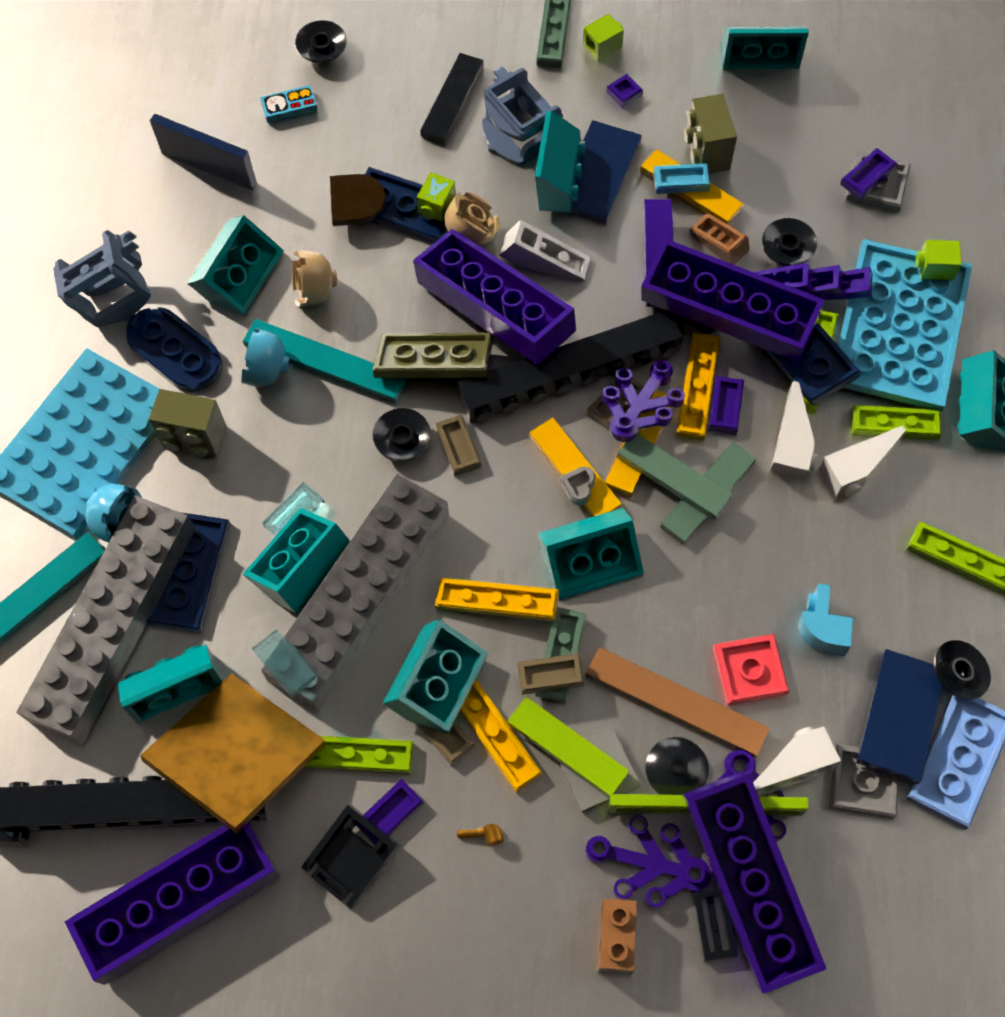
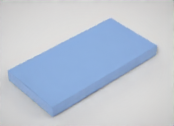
(961, 760)

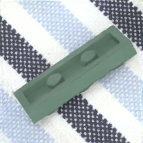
(562, 641)

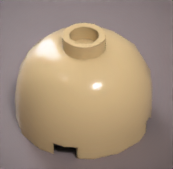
(471, 218)
(312, 278)

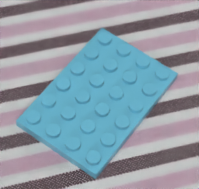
(905, 330)
(78, 441)

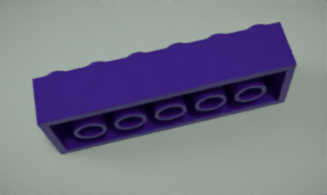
(495, 296)
(732, 300)
(754, 882)
(170, 901)

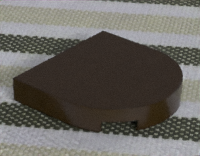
(355, 199)

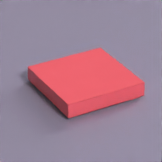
(750, 669)

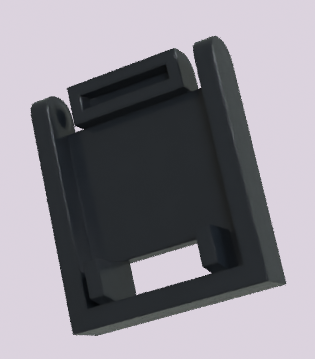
(348, 860)

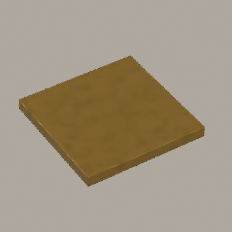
(233, 752)

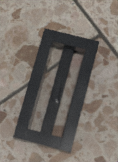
(731, 943)

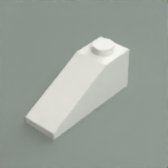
(543, 253)
(795, 439)
(853, 466)
(804, 758)

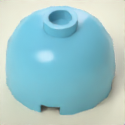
(264, 359)
(107, 508)

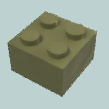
(710, 133)
(188, 423)

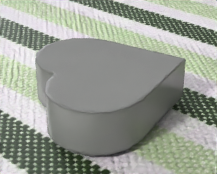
(578, 484)

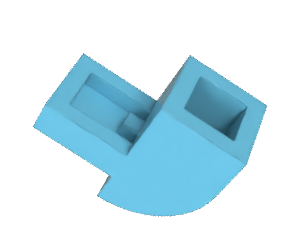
(822, 630)

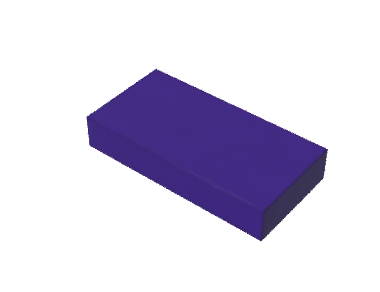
(868, 173)
(726, 405)
(392, 810)

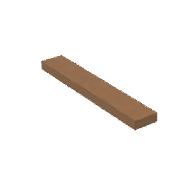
(677, 702)

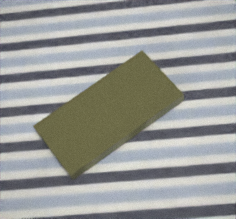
(433, 355)

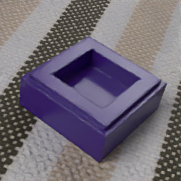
(624, 91)

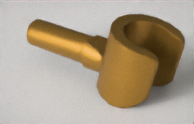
(492, 833)

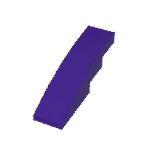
(657, 226)
(824, 282)

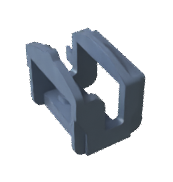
(502, 124)
(101, 272)

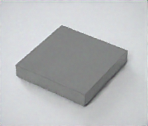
(888, 192)
(862, 788)
(586, 794)

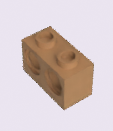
(617, 936)

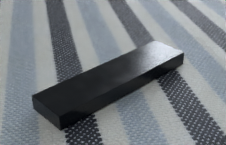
(452, 98)

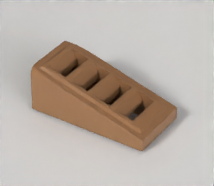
(732, 250)

